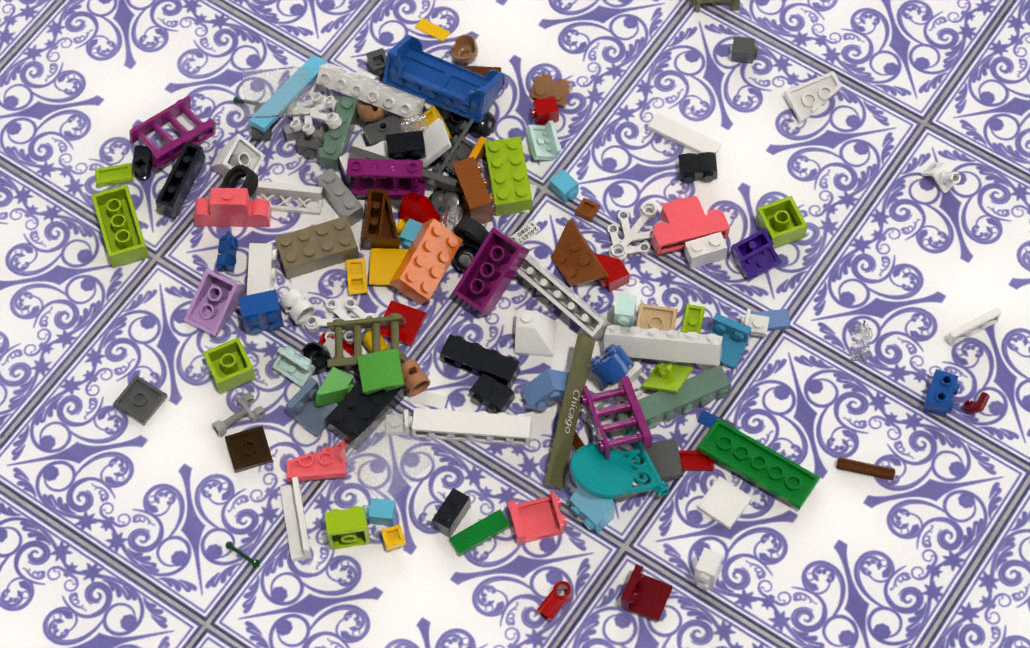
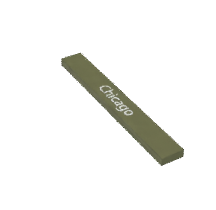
(569, 412)

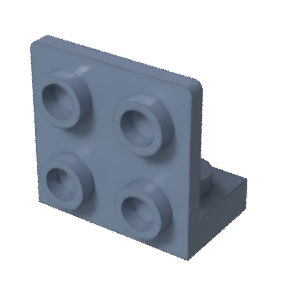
(304, 411)

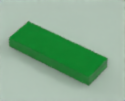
(479, 532)

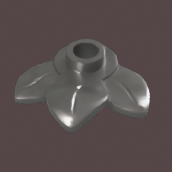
(441, 201)

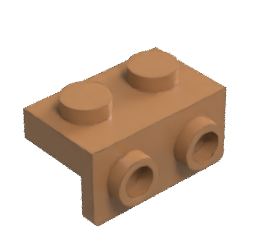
(545, 87)

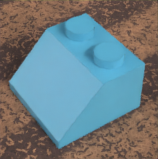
(592, 510)

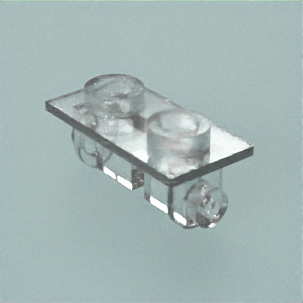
(862, 335)

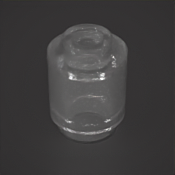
(414, 123)
(451, 217)

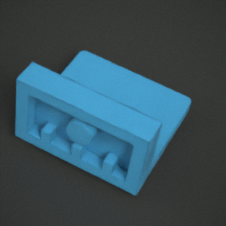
(734, 338)

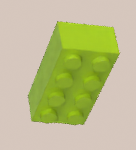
(508, 176)
(120, 226)

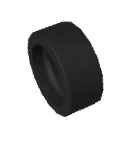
(238, 172)
(471, 231)

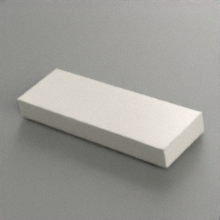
(974, 326)

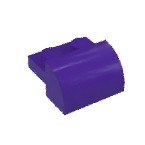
(755, 255)

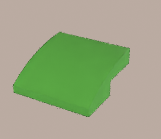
(380, 371)

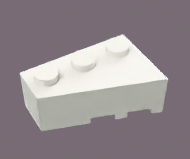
(261, 268)

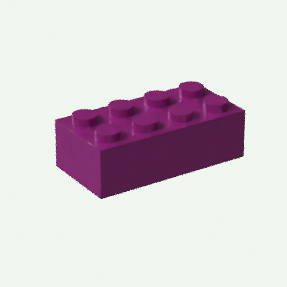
(491, 271)

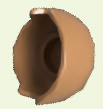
(464, 49)
(369, 112)

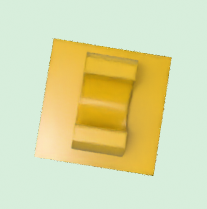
(393, 537)

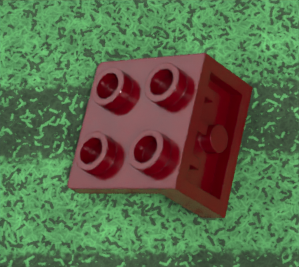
(645, 595)

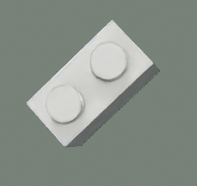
(705, 250)
(708, 569)

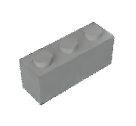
(340, 197)

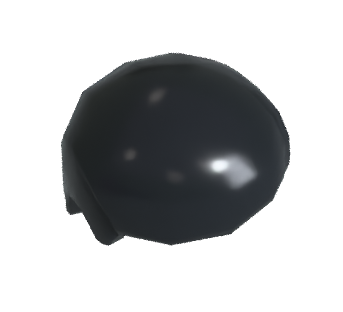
(483, 128)
(464, 256)
(317, 354)

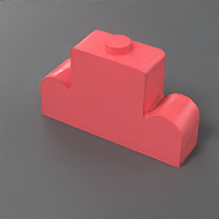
(231, 209)
(685, 222)

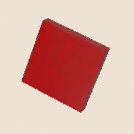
(408, 331)

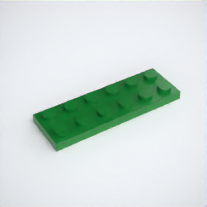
(758, 464)

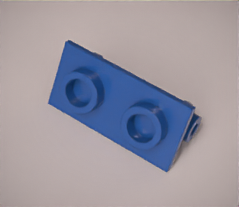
(228, 245)

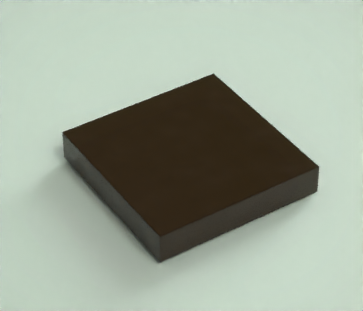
(248, 449)

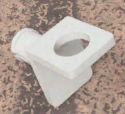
(942, 175)

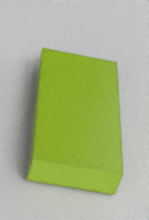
(114, 175)

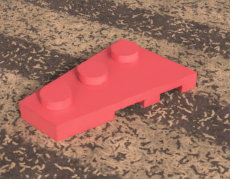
(319, 465)

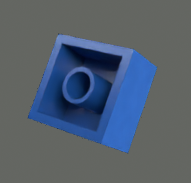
(261, 312)

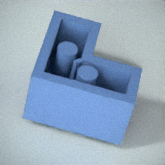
(545, 389)

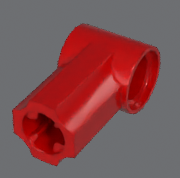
(555, 602)

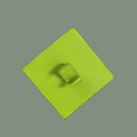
(667, 377)

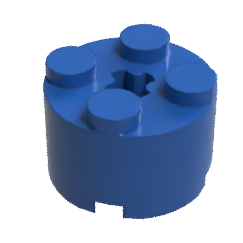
(610, 365)

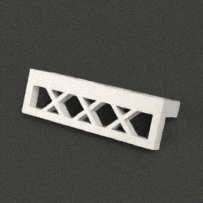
(291, 192)
(633, 374)
(295, 521)

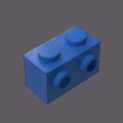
(941, 392)

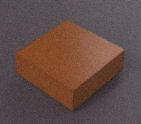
(587, 210)

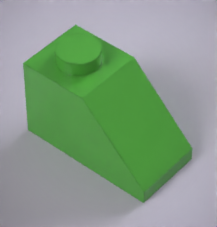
(334, 387)

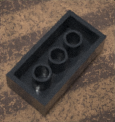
(360, 411)

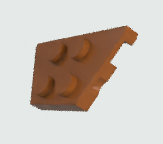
(577, 258)

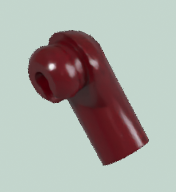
(977, 406)

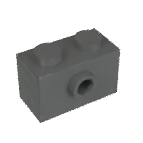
(377, 131)

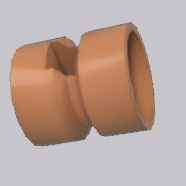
(414, 379)

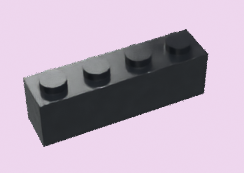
(180, 180)
(478, 360)

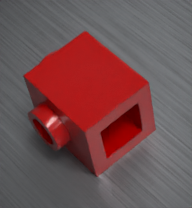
(545, 110)

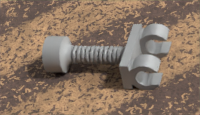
(244, 401)

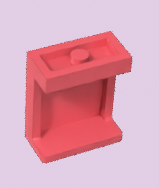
(537, 518)

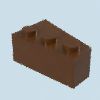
(379, 224)

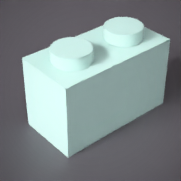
(625, 310)

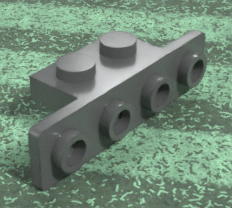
(459, 151)

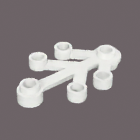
(331, 119)
(631, 235)
(312, 328)

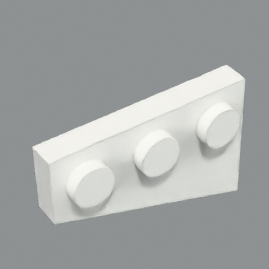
(812, 95)

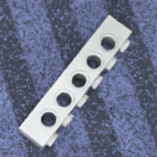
(369, 90)

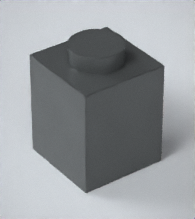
(744, 50)

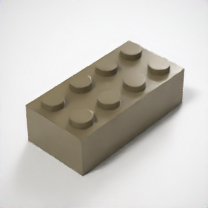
(317, 247)

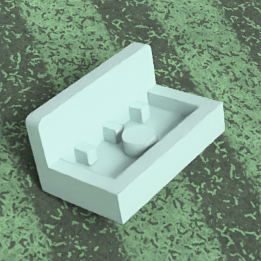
(543, 141)
(293, 366)

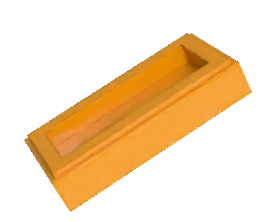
(479, 150)

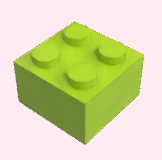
(782, 221)
(229, 365)
(347, 527)

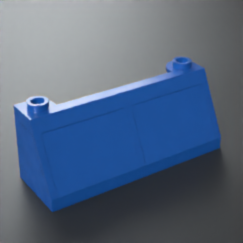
(440, 80)

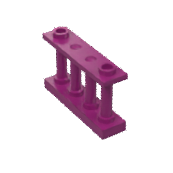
(169, 152)
(385, 168)
(630, 405)

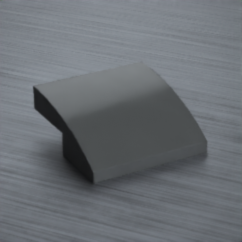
(666, 459)

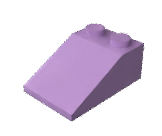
(214, 302)

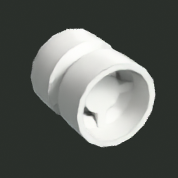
(297, 306)

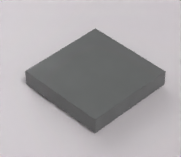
(140, 400)

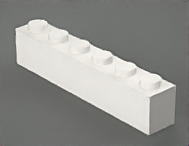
(563, 297)
(666, 345)
(471, 426)

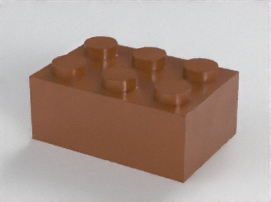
(473, 190)

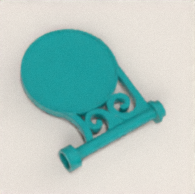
(615, 476)

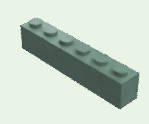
(693, 393)

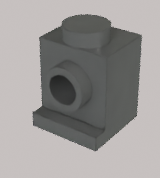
(376, 61)

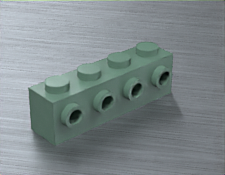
(338, 139)

